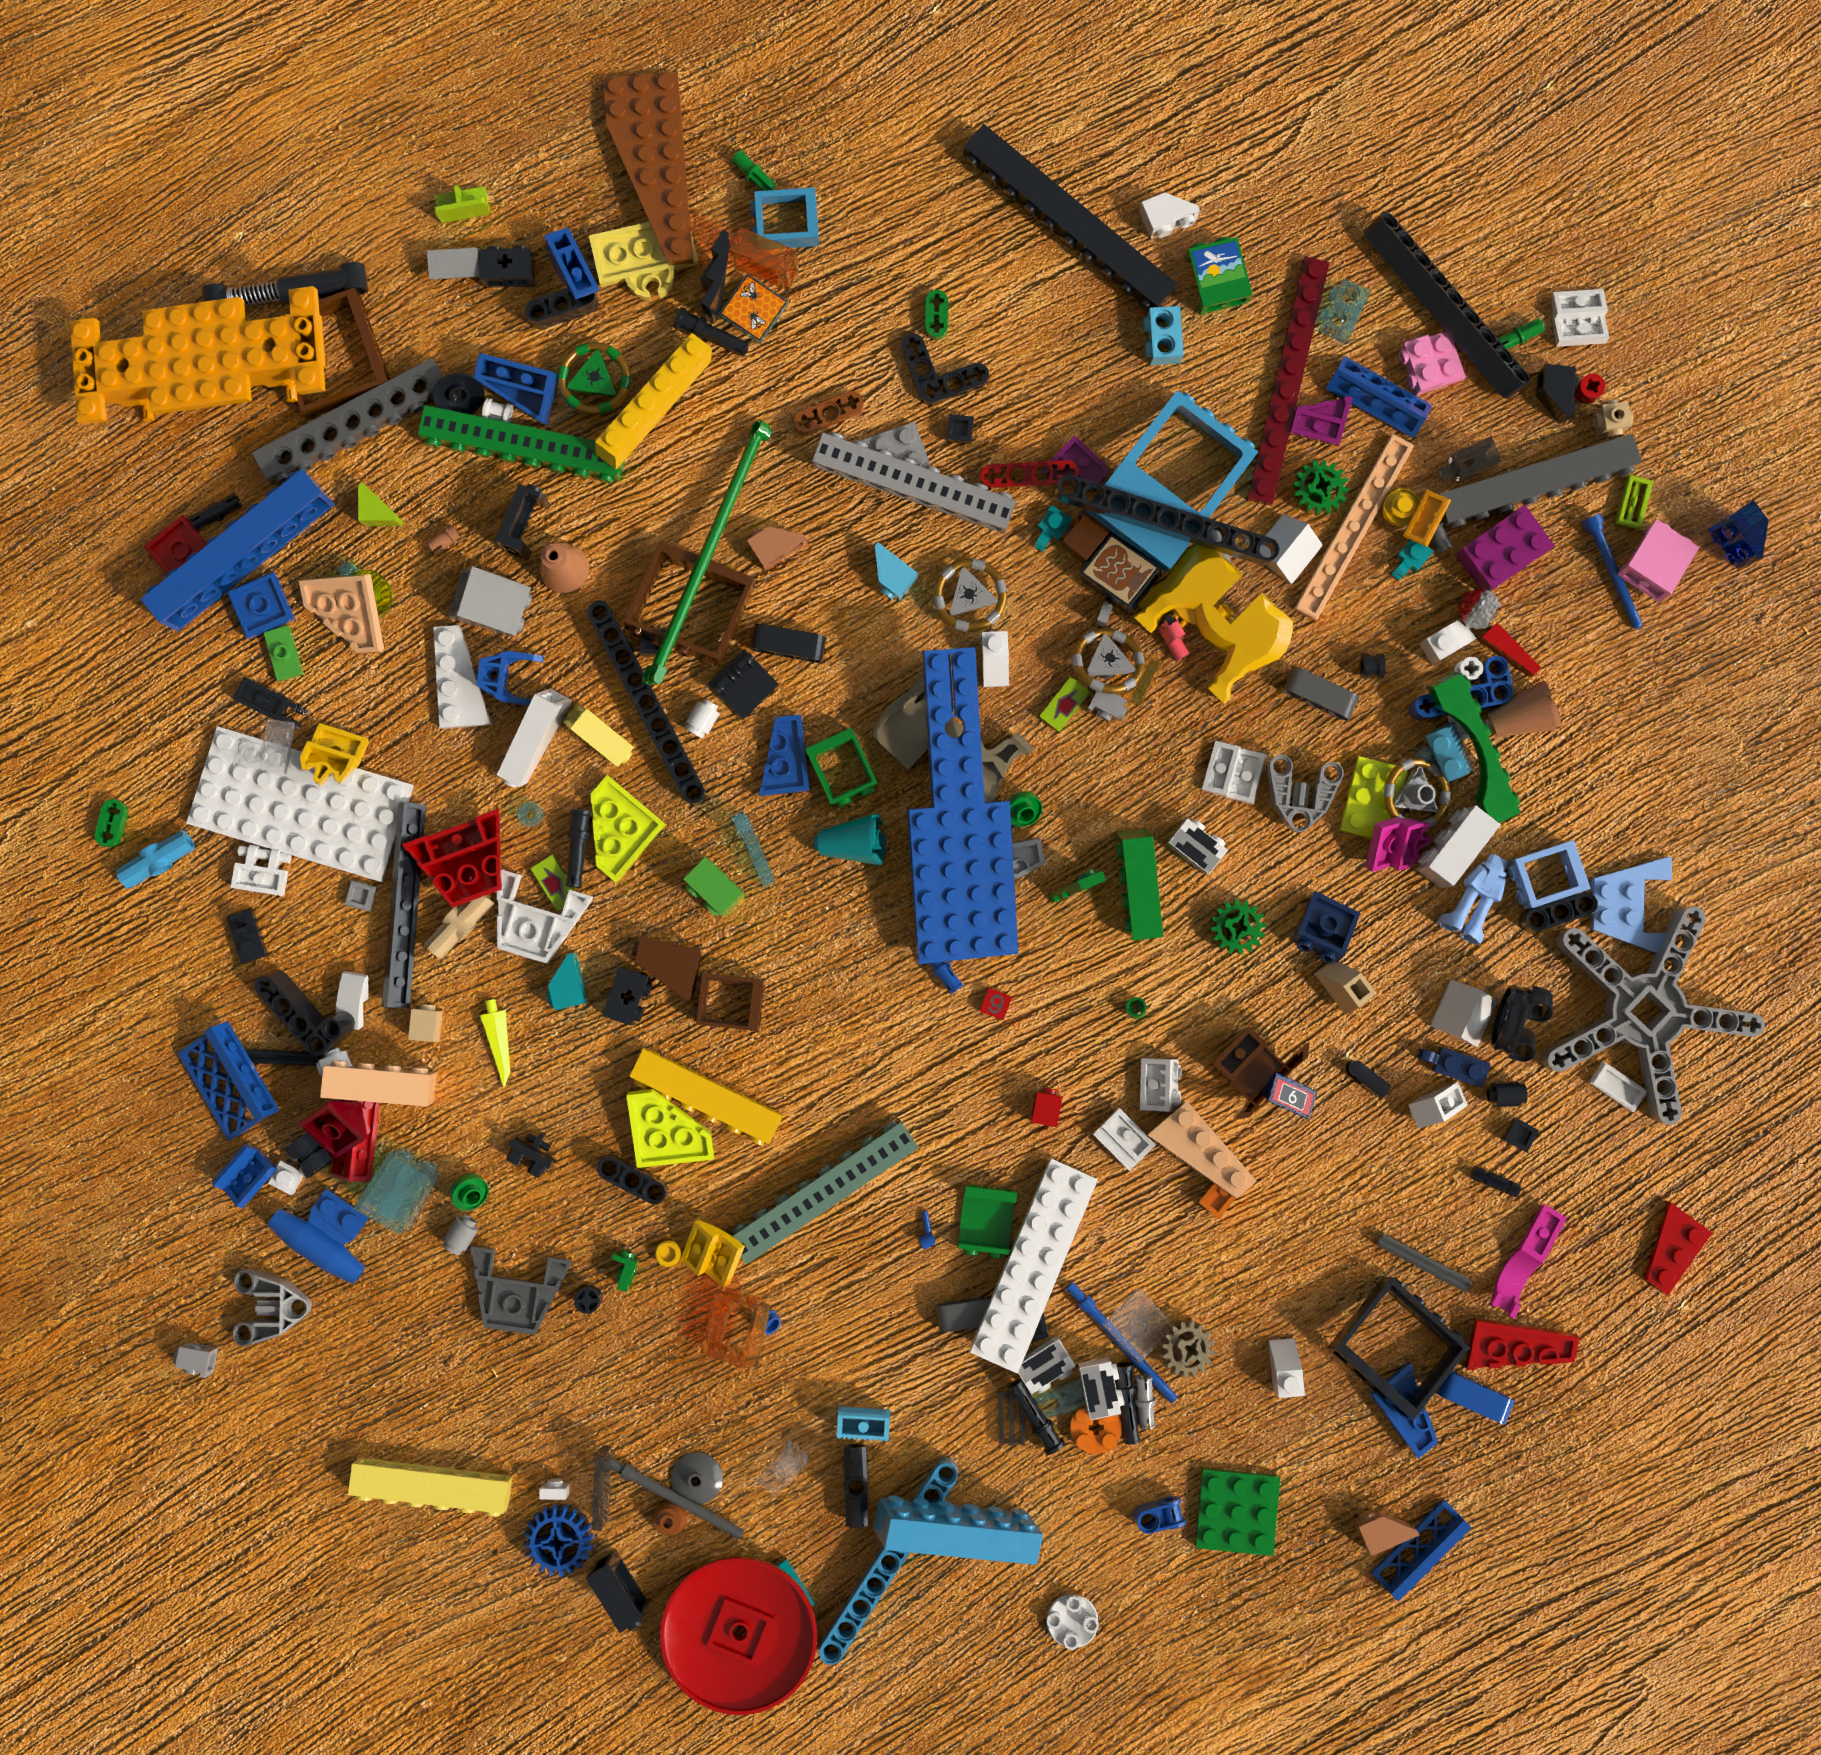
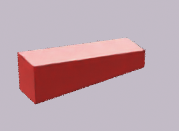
(1509, 649)

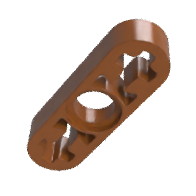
(809, 413)

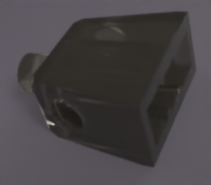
(1480, 457)

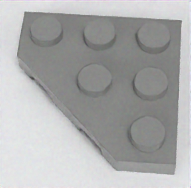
(901, 443)

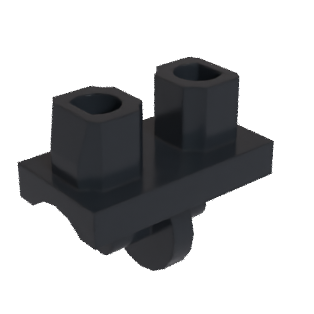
(520, 1149)

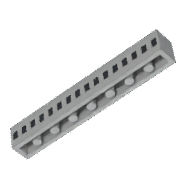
(914, 482)

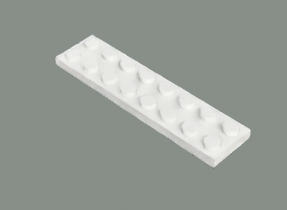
(1033, 1266)

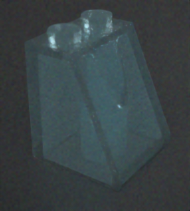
(398, 1190)

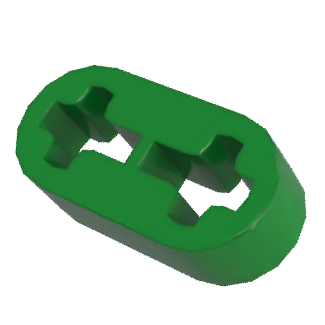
(942, 315)
(112, 823)

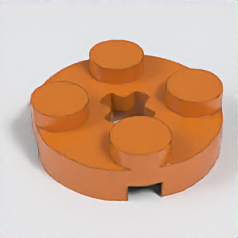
(1094, 1442)

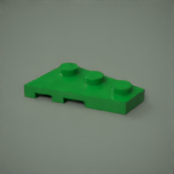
(1083, 882)

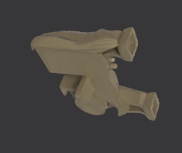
(903, 735)

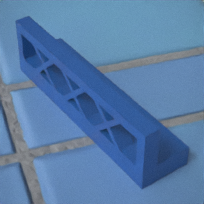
(1378, 397)
(1427, 1557)

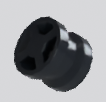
(1372, 665)
(584, 1302)

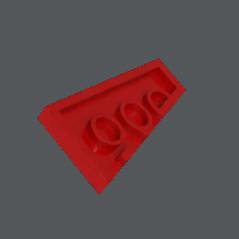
(1506, 1344)

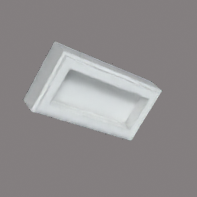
(1617, 1086)

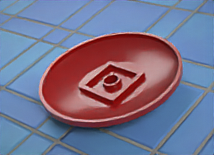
(733, 1671)

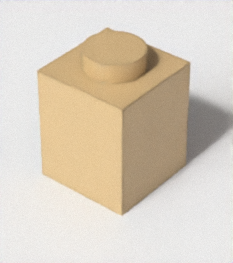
(425, 1024)

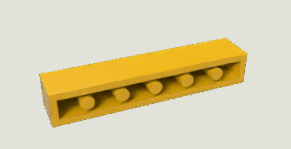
(653, 401)
(707, 1096)

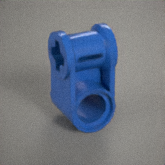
(1161, 1513)

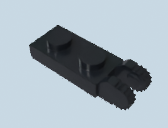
(266, 701)

